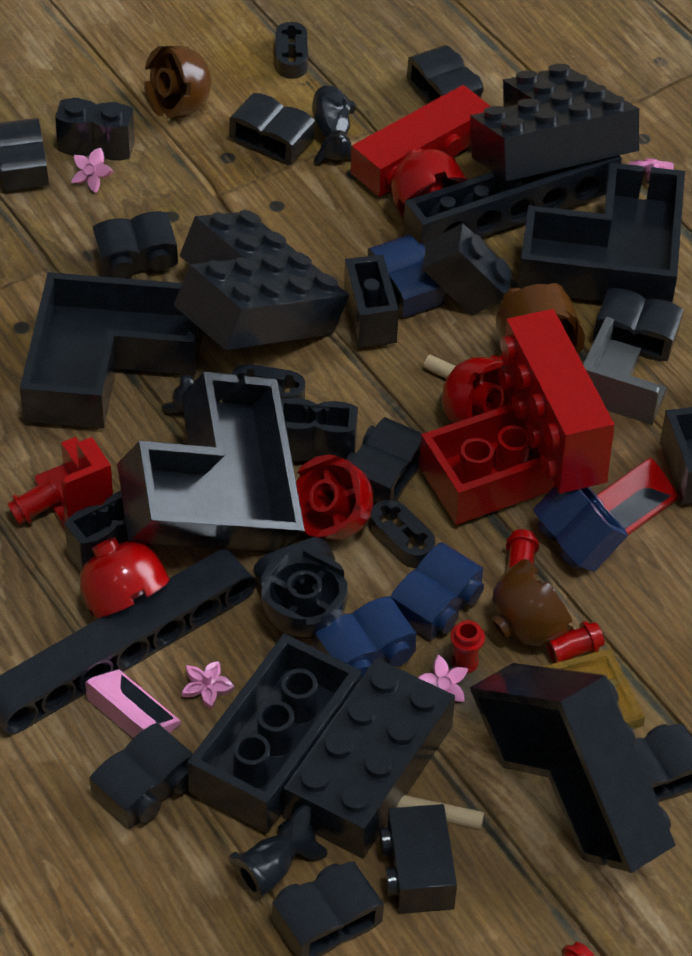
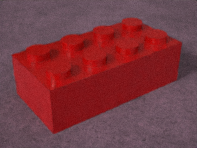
(556, 401)
(482, 464)

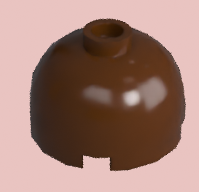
(177, 81)
(528, 607)

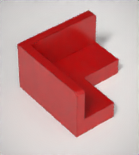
(81, 479)

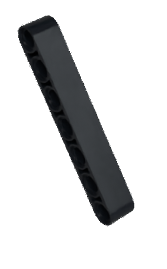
(121, 639)

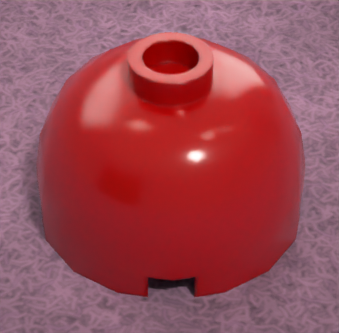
(423, 173)
(473, 389)
(333, 497)
(119, 575)

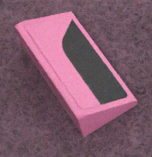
(128, 703)

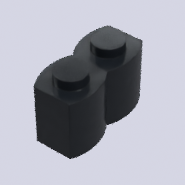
(439, 72)
(89, 126)
(271, 128)
(22, 155)
(135, 244)
(641, 322)
(320, 428)
(388, 458)
(93, 526)
(668, 757)
(142, 776)
(327, 911)

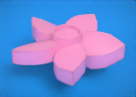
(648, 163)
(92, 169)
(446, 679)
(207, 684)

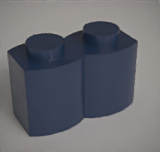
(411, 285)
(580, 526)
(438, 590)
(367, 634)

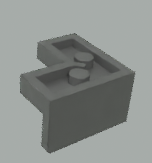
(611, 371)

